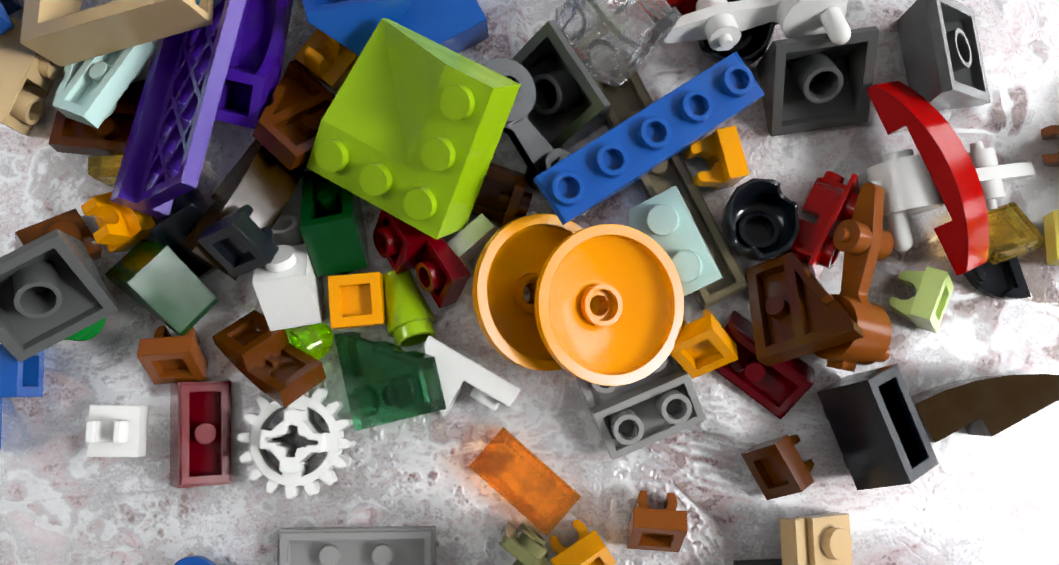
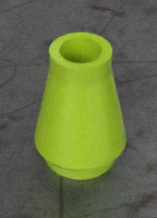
(407, 312)

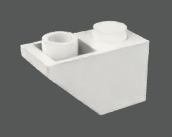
(288, 285)

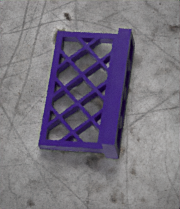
(177, 113)

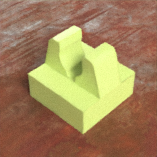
(931, 300)

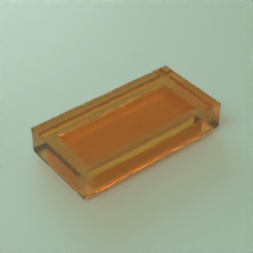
(525, 481)

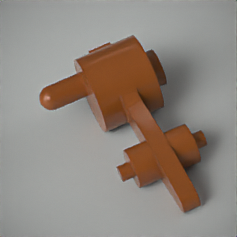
(862, 245)

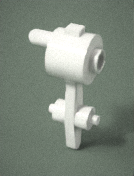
(723, 20)
(912, 191)

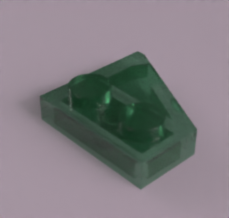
(387, 381)

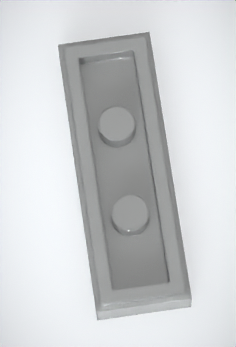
(357, 545)

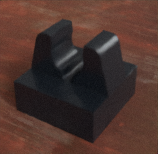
(239, 242)

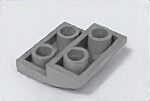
(643, 410)

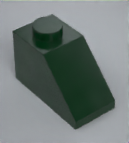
(332, 227)

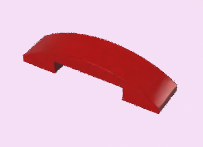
(950, 167)

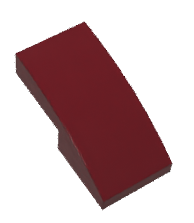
(435, 263)

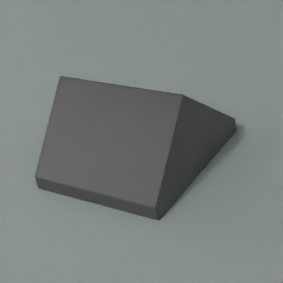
(943, 54)
(816, 82)
(567, 97)
(49, 294)

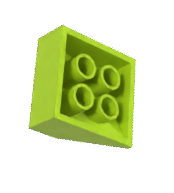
(414, 129)

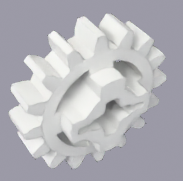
(296, 460)

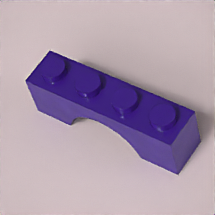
(255, 62)

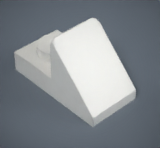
(457, 369)

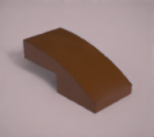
(269, 359)

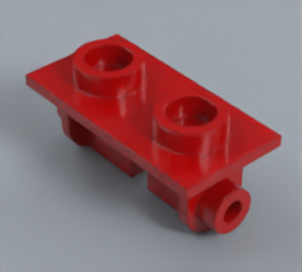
(831, 204)

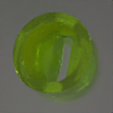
(313, 339)

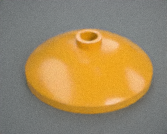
(502, 271)
(637, 301)

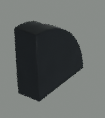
(999, 280)

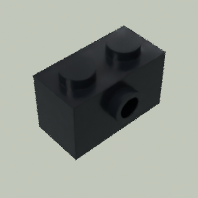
(878, 428)

